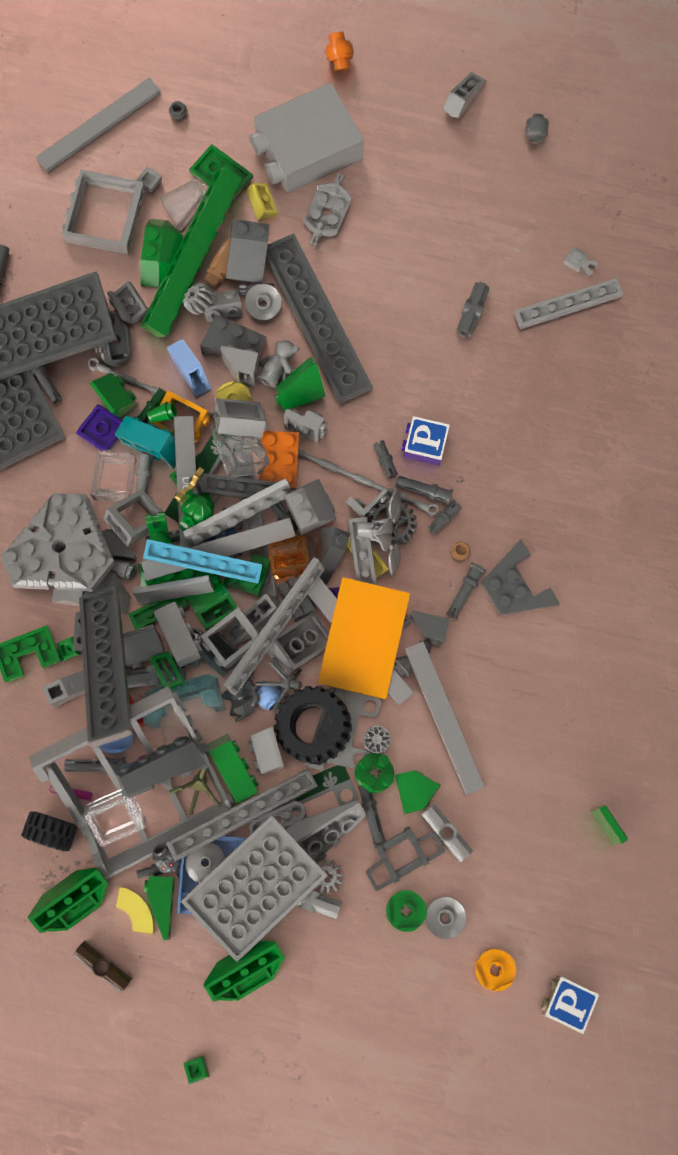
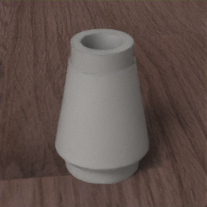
(124, 569)

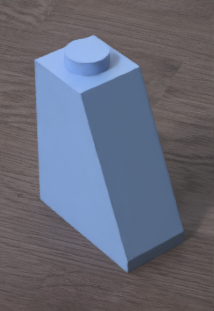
(189, 368)

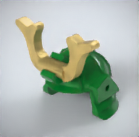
(194, 507)

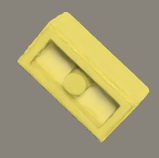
(262, 201)

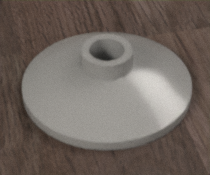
(261, 293)
(193, 861)
(456, 919)

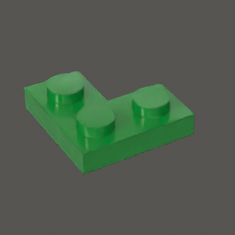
(250, 587)

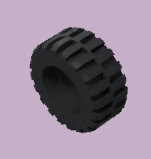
(294, 707)

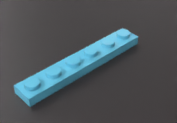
(202, 561)

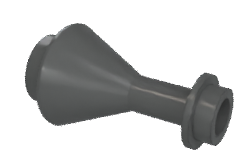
(402, 664)

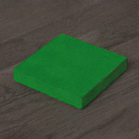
(609, 825)

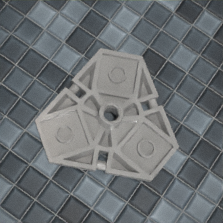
(61, 526)

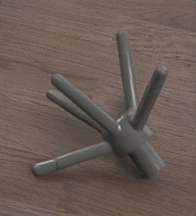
(287, 682)

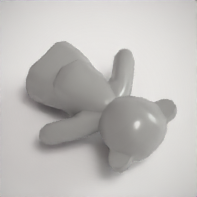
(276, 364)

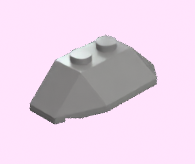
(72, 597)

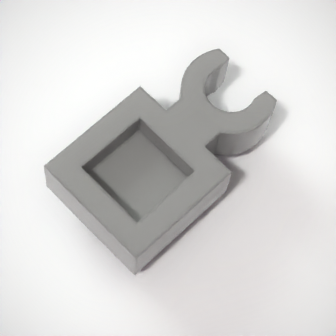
(578, 260)

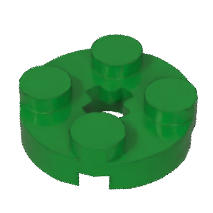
(369, 781)
(398, 919)

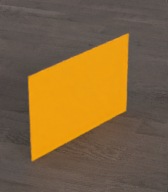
(364, 638)

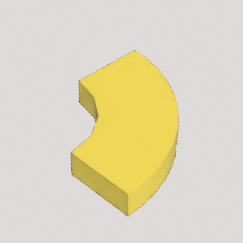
(137, 910)

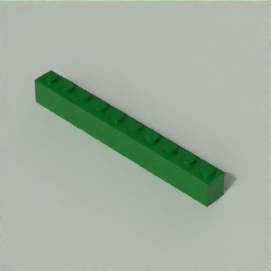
(191, 252)

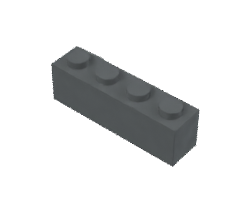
(160, 766)

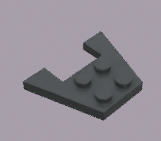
(508, 588)

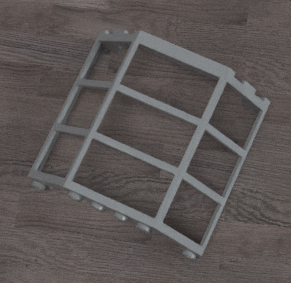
(46, 769)

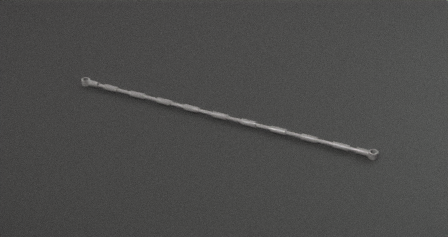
(324, 463)

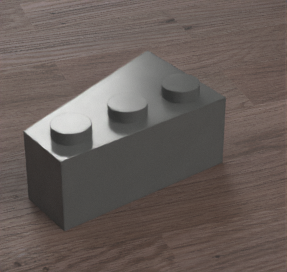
(226, 332)

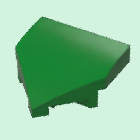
(415, 790)

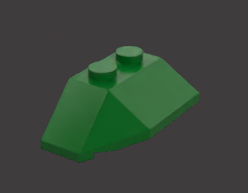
(158, 250)
(69, 901)
(235, 980)

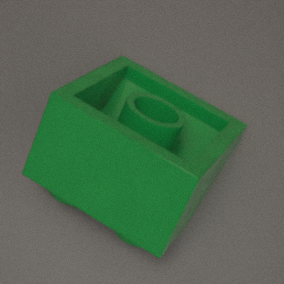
(114, 394)

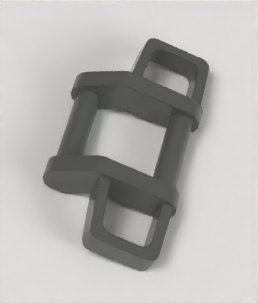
(422, 860)

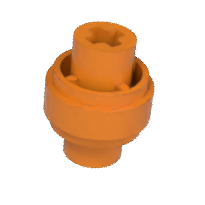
(339, 51)

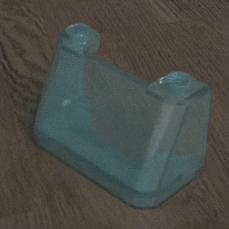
(203, 686)

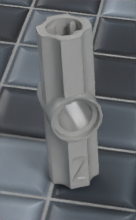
(456, 843)
(318, 903)

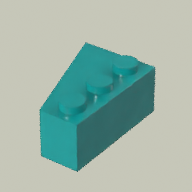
(148, 439)

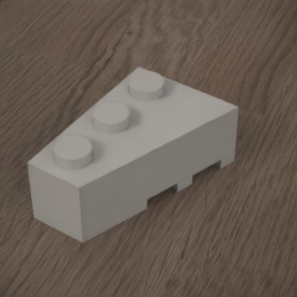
(178, 634)

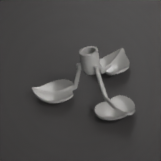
(384, 533)

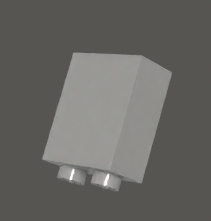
(307, 138)

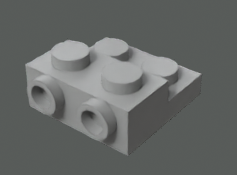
(309, 426)

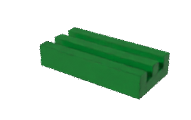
(173, 685)

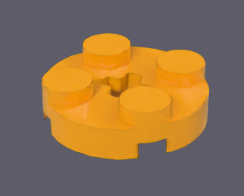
(484, 965)

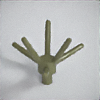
(198, 783)

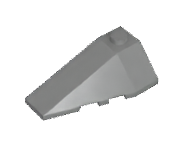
(325, 829)

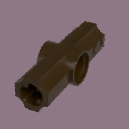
(91, 957)

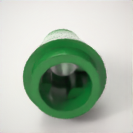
(163, 412)

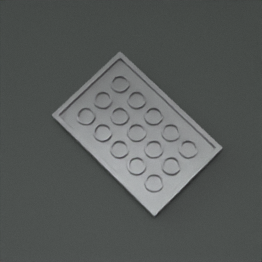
(254, 888)

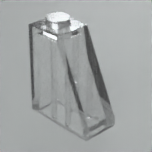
(183, 203)

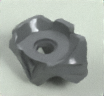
(119, 353)

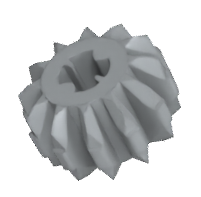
(198, 298)
(331, 871)

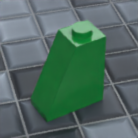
(300, 386)

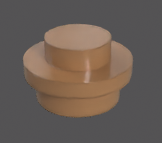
(460, 551)

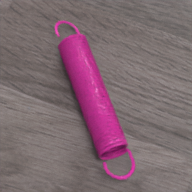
(81, 794)

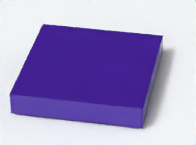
(100, 428)

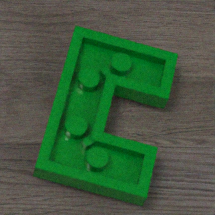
(15, 648)

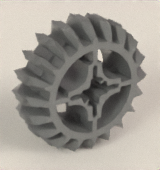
(408, 518)

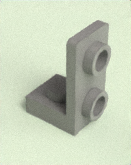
(359, 506)

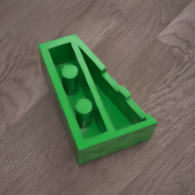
(233, 768)

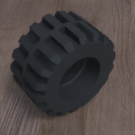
(49, 831)

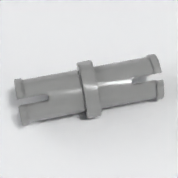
(143, 472)

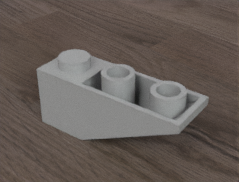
(65, 689)

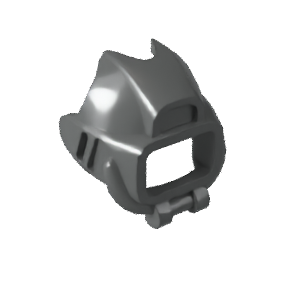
(242, 704)

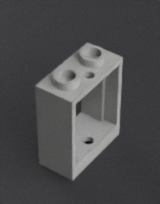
(239, 418)
(121, 526)
(209, 645)

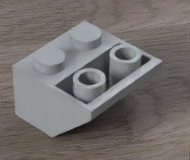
(241, 364)

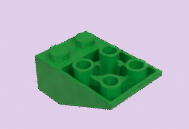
(212, 606)

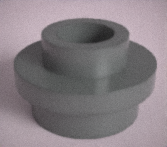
(177, 105)

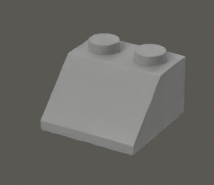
(309, 508)
(266, 751)

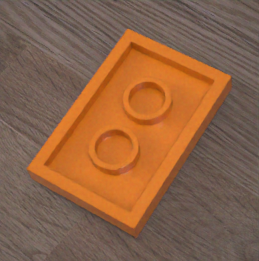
(283, 457)

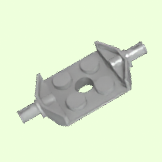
(331, 197)

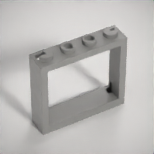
(111, 182)

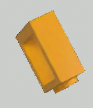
(202, 420)

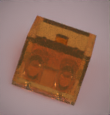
(289, 556)

